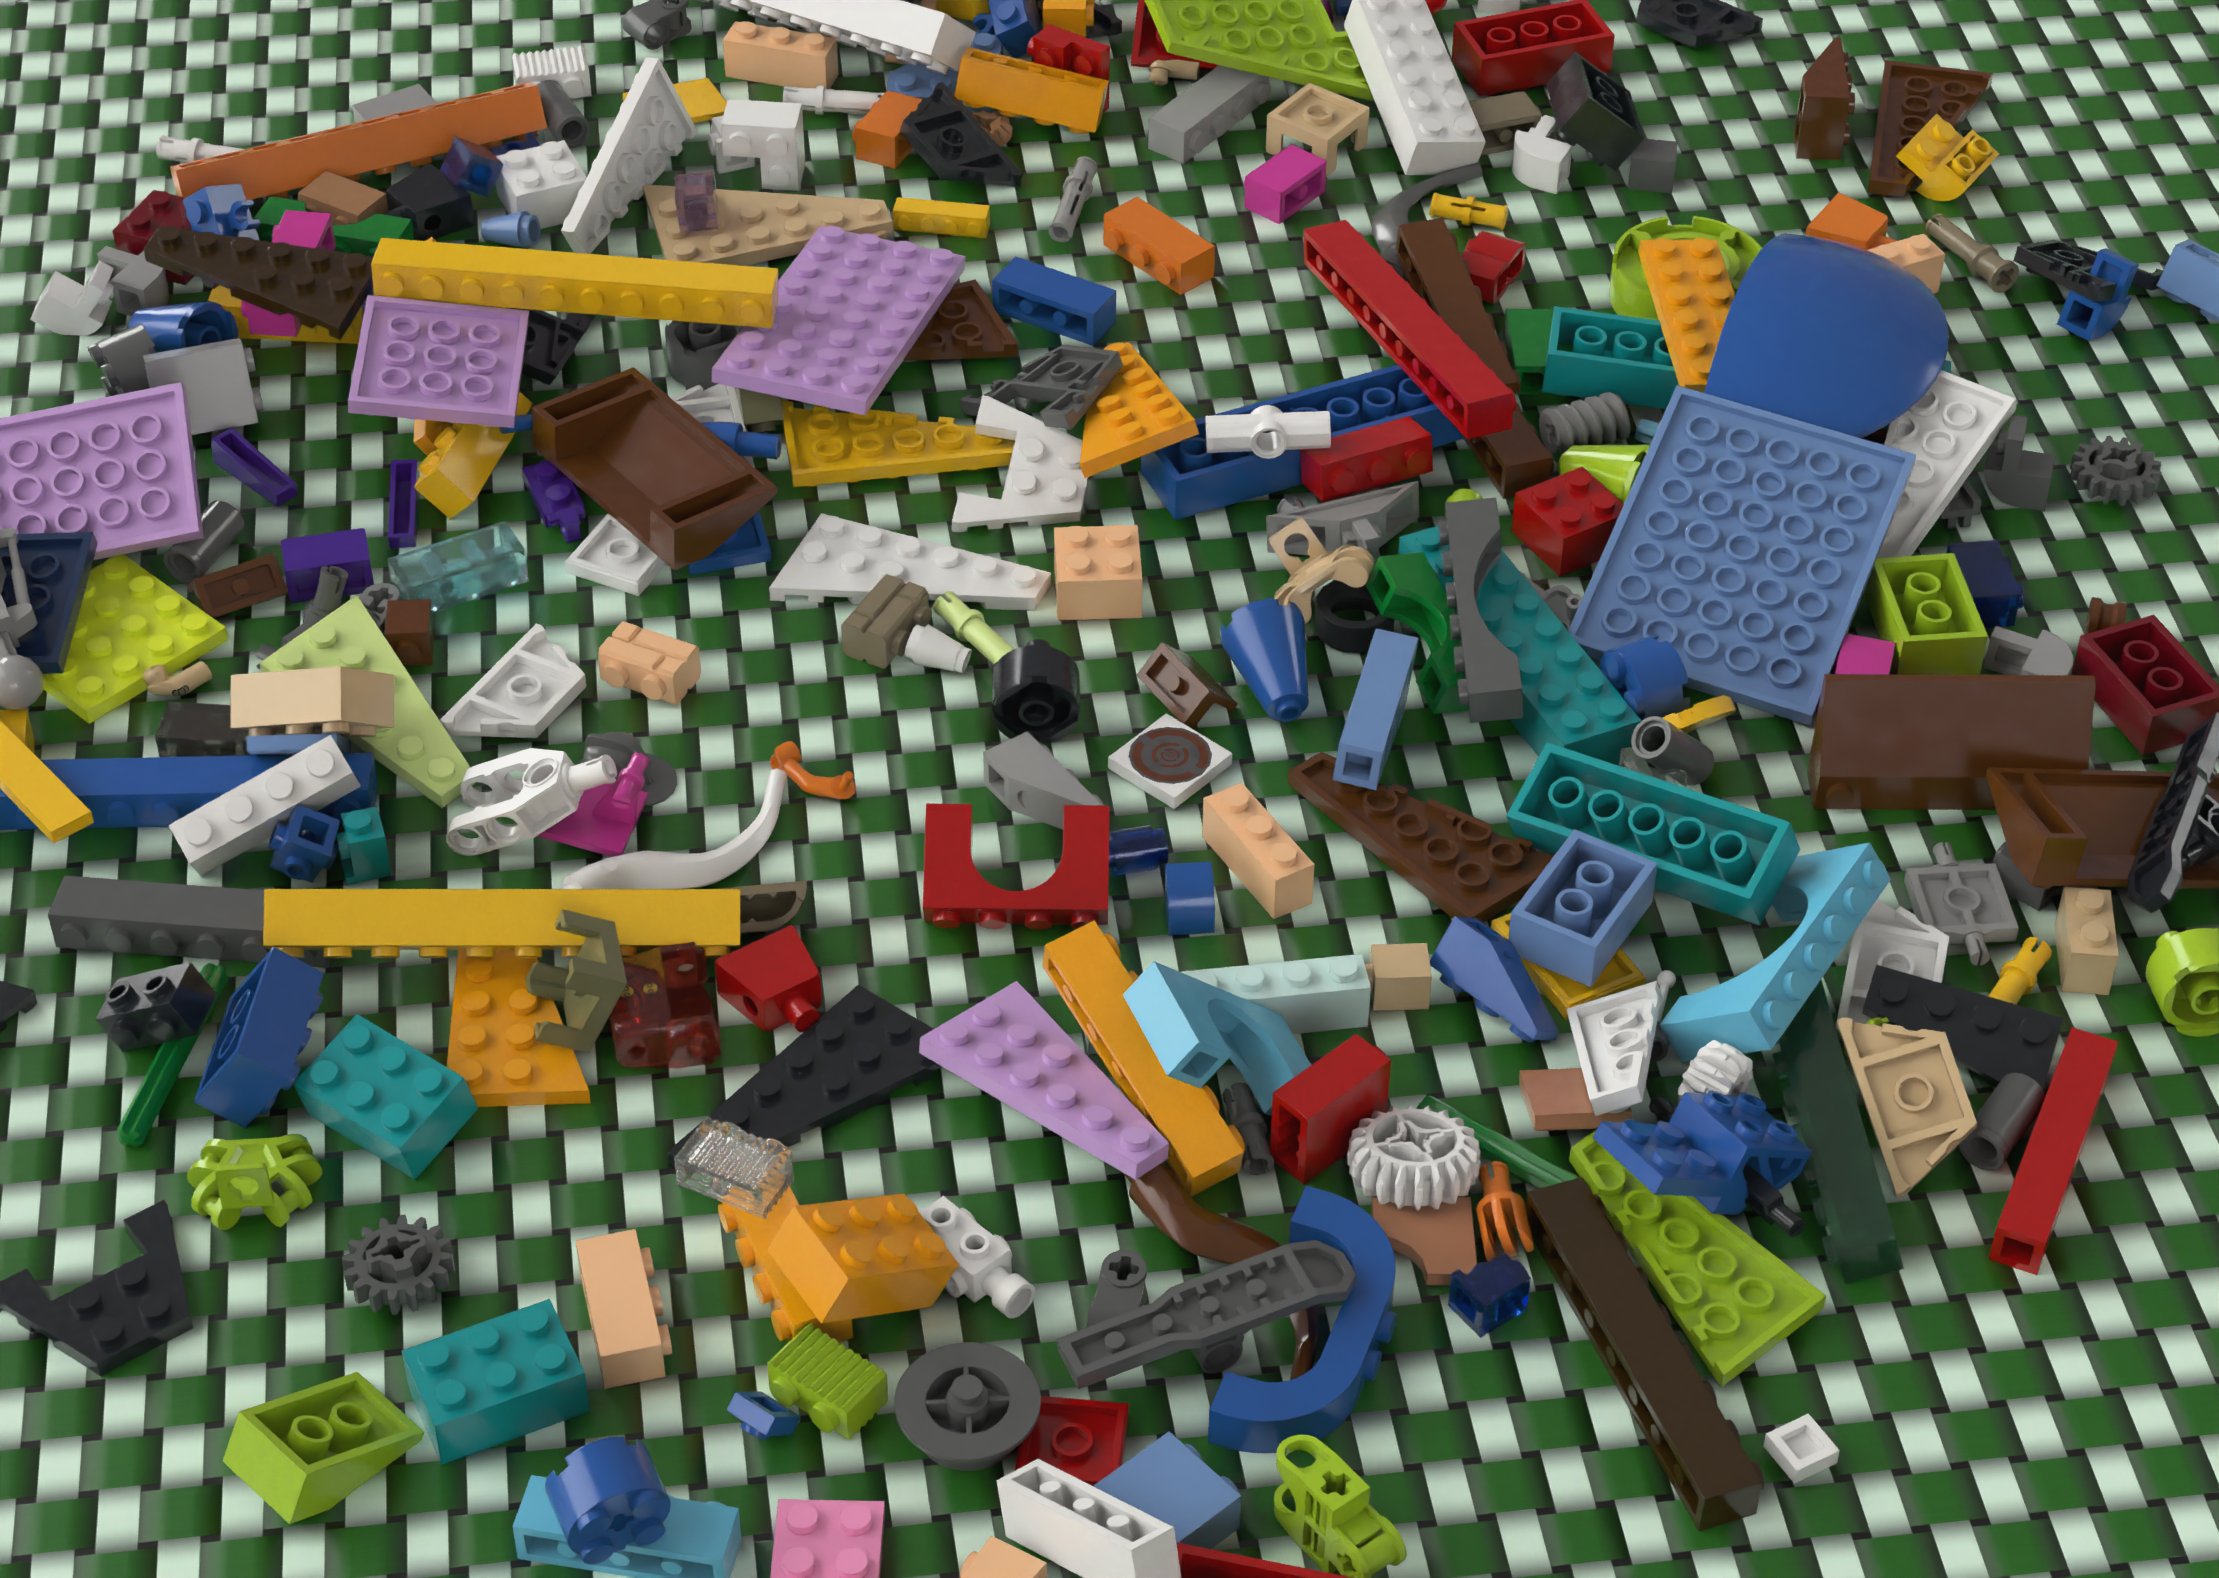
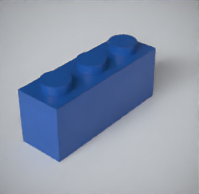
(1054, 301)

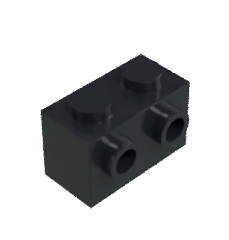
(156, 1006)

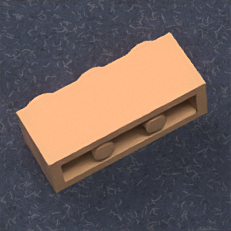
(780, 56)
(1258, 850)
(623, 1308)

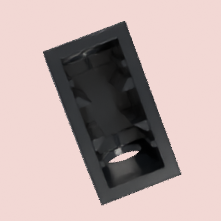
(431, 203)

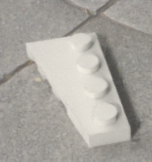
(1616, 1045)

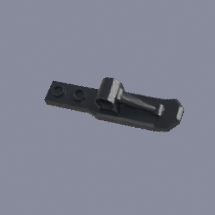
(2181, 825)

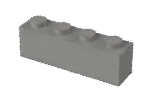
(1205, 112)

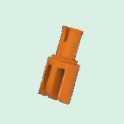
(1501, 1213)

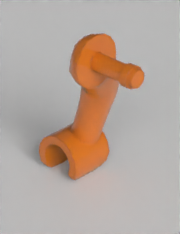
(787, 758)

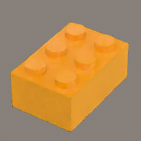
(862, 1257)

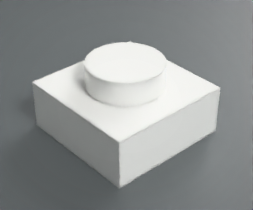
(1801, 1448)

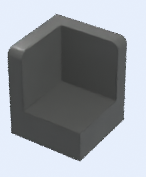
(1653, 166)

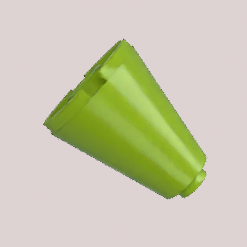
(1610, 464)

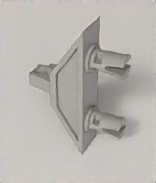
(1360, 520)

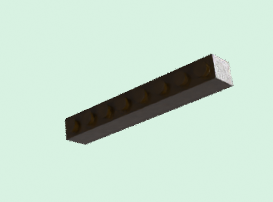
(1644, 1355)

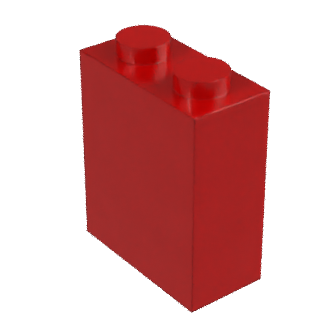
(1324, 1104)

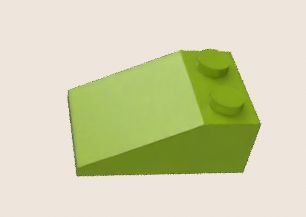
(318, 1444)

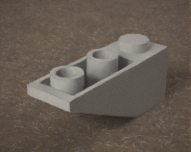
(1032, 780)

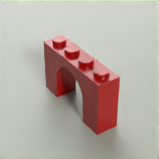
(959, 894)

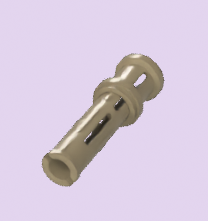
(1980, 259)

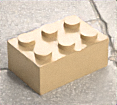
(313, 702)

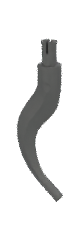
(1395, 210)

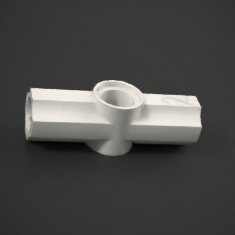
(1289, 432)

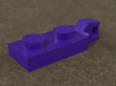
(555, 498)

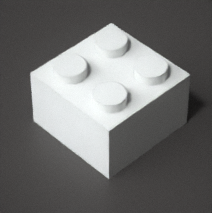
(540, 182)

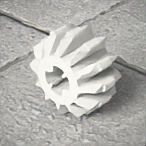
(1717, 1069)

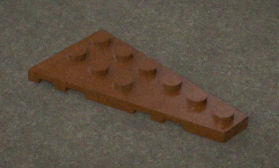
(1907, 102)
(964, 329)

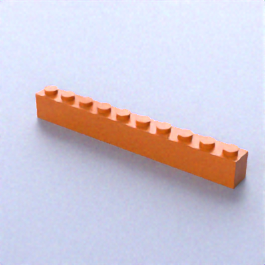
(369, 144)

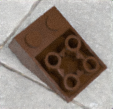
(1824, 106)

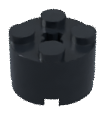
(1036, 692)

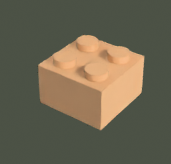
(1097, 572)

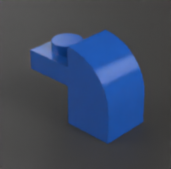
(2092, 318)

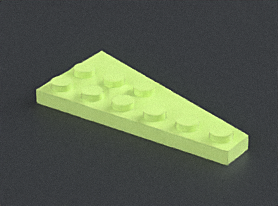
(418, 744)

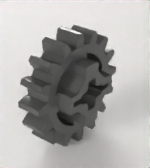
(2115, 470)
(398, 1264)

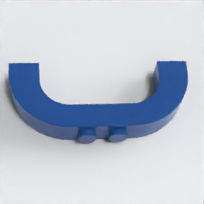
(1262, 1414)

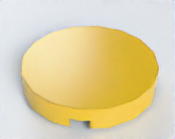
(1702, 713)

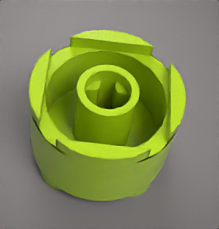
(2186, 980)

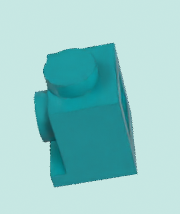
(363, 846)

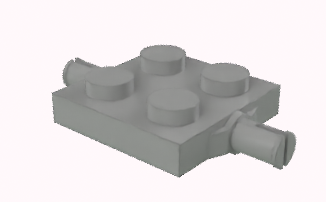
(1962, 902)

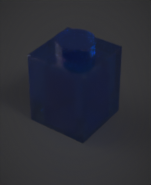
(471, 167)

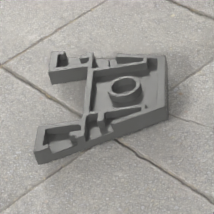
(1066, 376)

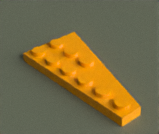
(1132, 416)

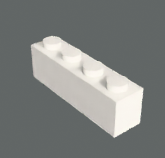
(253, 808)
(1084, 1526)

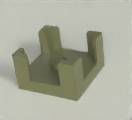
(586, 988)

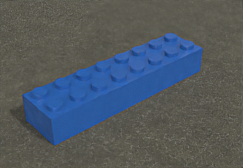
(1199, 481)

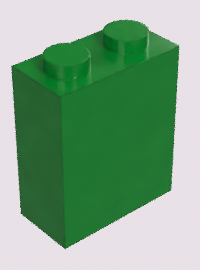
(1526, 343)

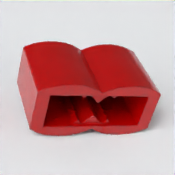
(1494, 263)

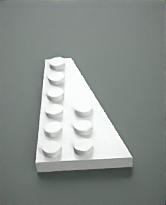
(633, 155)
(852, 557)

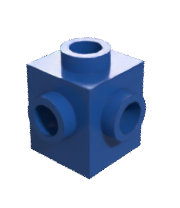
(304, 844)

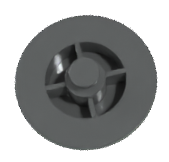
(967, 1404)

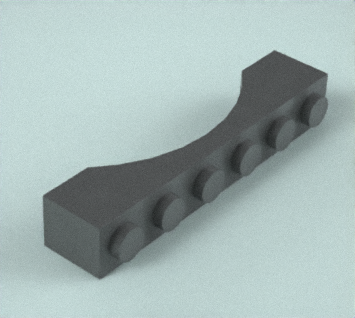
(1490, 669)

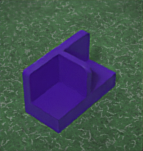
(308, 554)

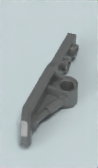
(1211, 1312)

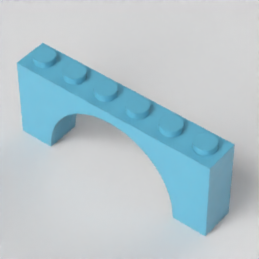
(1751, 1012)

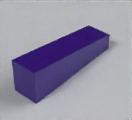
(252, 468)
(403, 504)

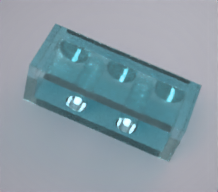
(461, 567)

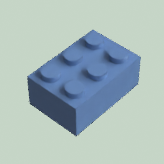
(1582, 907)

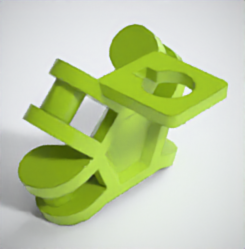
(241, 1175)

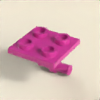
(606, 813)

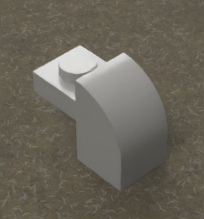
(135, 281)
(2023, 655)

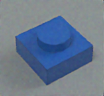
(762, 1415)

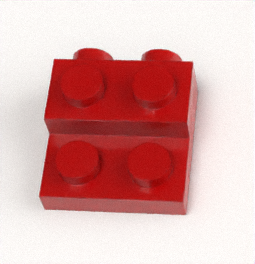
(1071, 53)

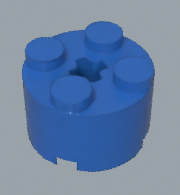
(1647, 676)
(608, 1498)

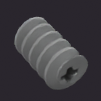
(1585, 422)

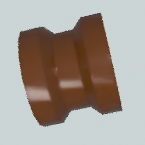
(2104, 615)

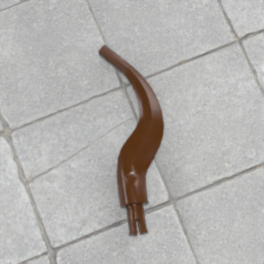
(1215, 1238)

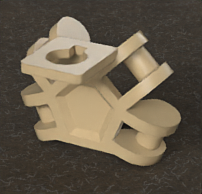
(1345, 564)

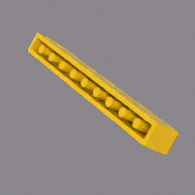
(576, 282)
(493, 920)

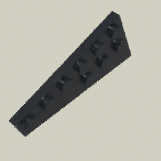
(830, 1072)

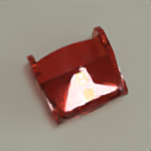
(664, 1011)

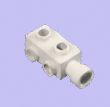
(982, 1260)

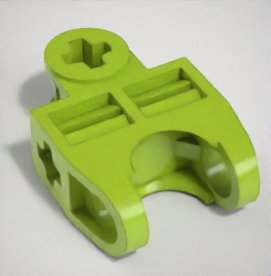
(1333, 1513)

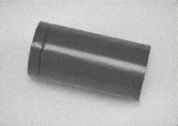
(562, 115)
(194, 558)
(1672, 748)
(2003, 1121)

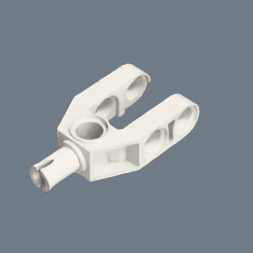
(543, 797)

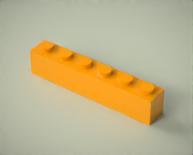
(1092, 984)

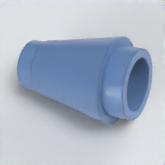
(514, 230)

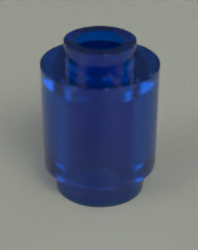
(1137, 850)

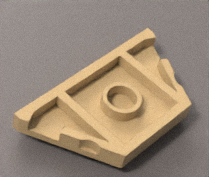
(1909, 1095)

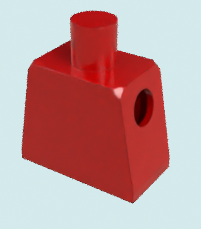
(772, 981)

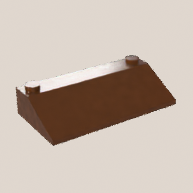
(650, 465)
(1934, 736)
(2083, 824)

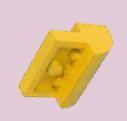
(1946, 159)

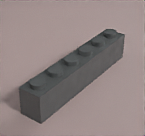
(163, 920)

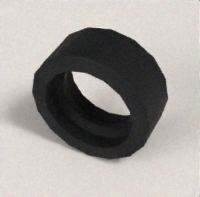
(1342, 633)

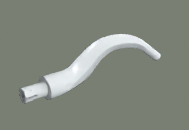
(680, 870)

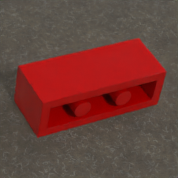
(1367, 459)

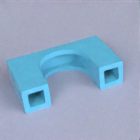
(1202, 1027)

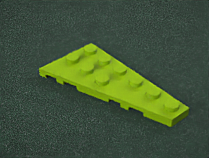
(1709, 1273)

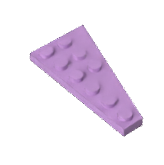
(1036, 1068)

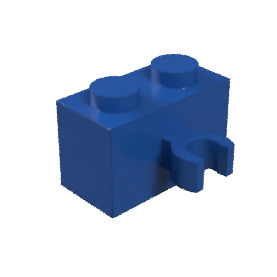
(1012, 23)
(221, 211)

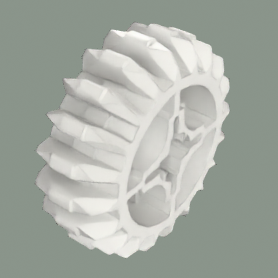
(1413, 1157)

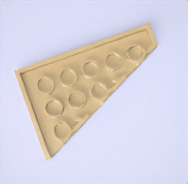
(759, 224)

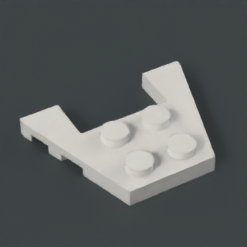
(1042, 477)

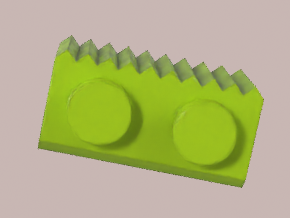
(827, 1382)

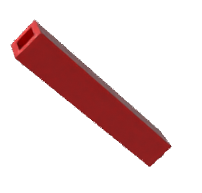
(2053, 1151)

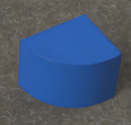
(1189, 898)

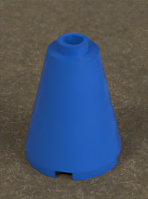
(186, 325)
(1270, 654)

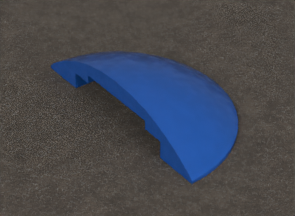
(1829, 336)

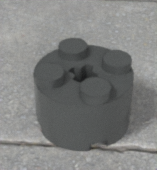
(695, 349)
(122, 360)

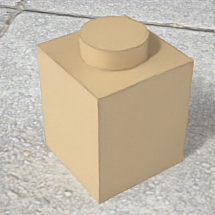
(1399, 976)

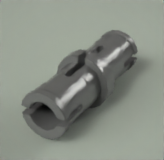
(1251, 1126)

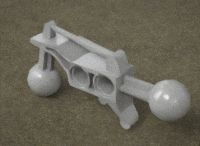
(19, 676)

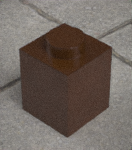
(411, 630)

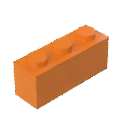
(1159, 245)

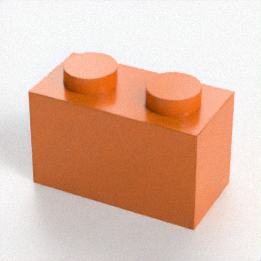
(879, 134)

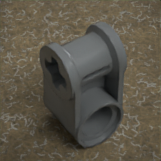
(657, 22)
(1119, 1286)

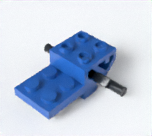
(1715, 1150)

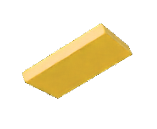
(1564, 992)

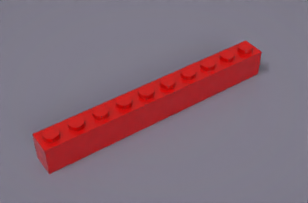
(1409, 330)

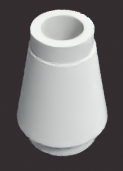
(936, 650)

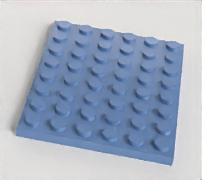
(1745, 550)

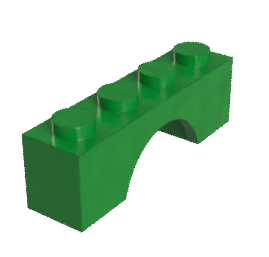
(351, 238)
(1411, 593)

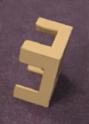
(1318, 120)

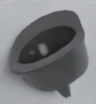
(659, 775)

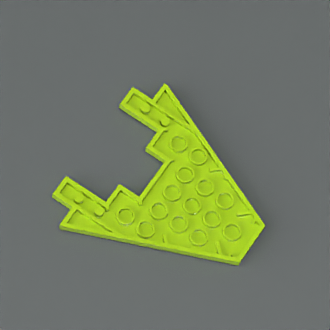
(1265, 38)

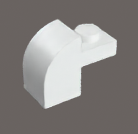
(1540, 158)
(75, 308)

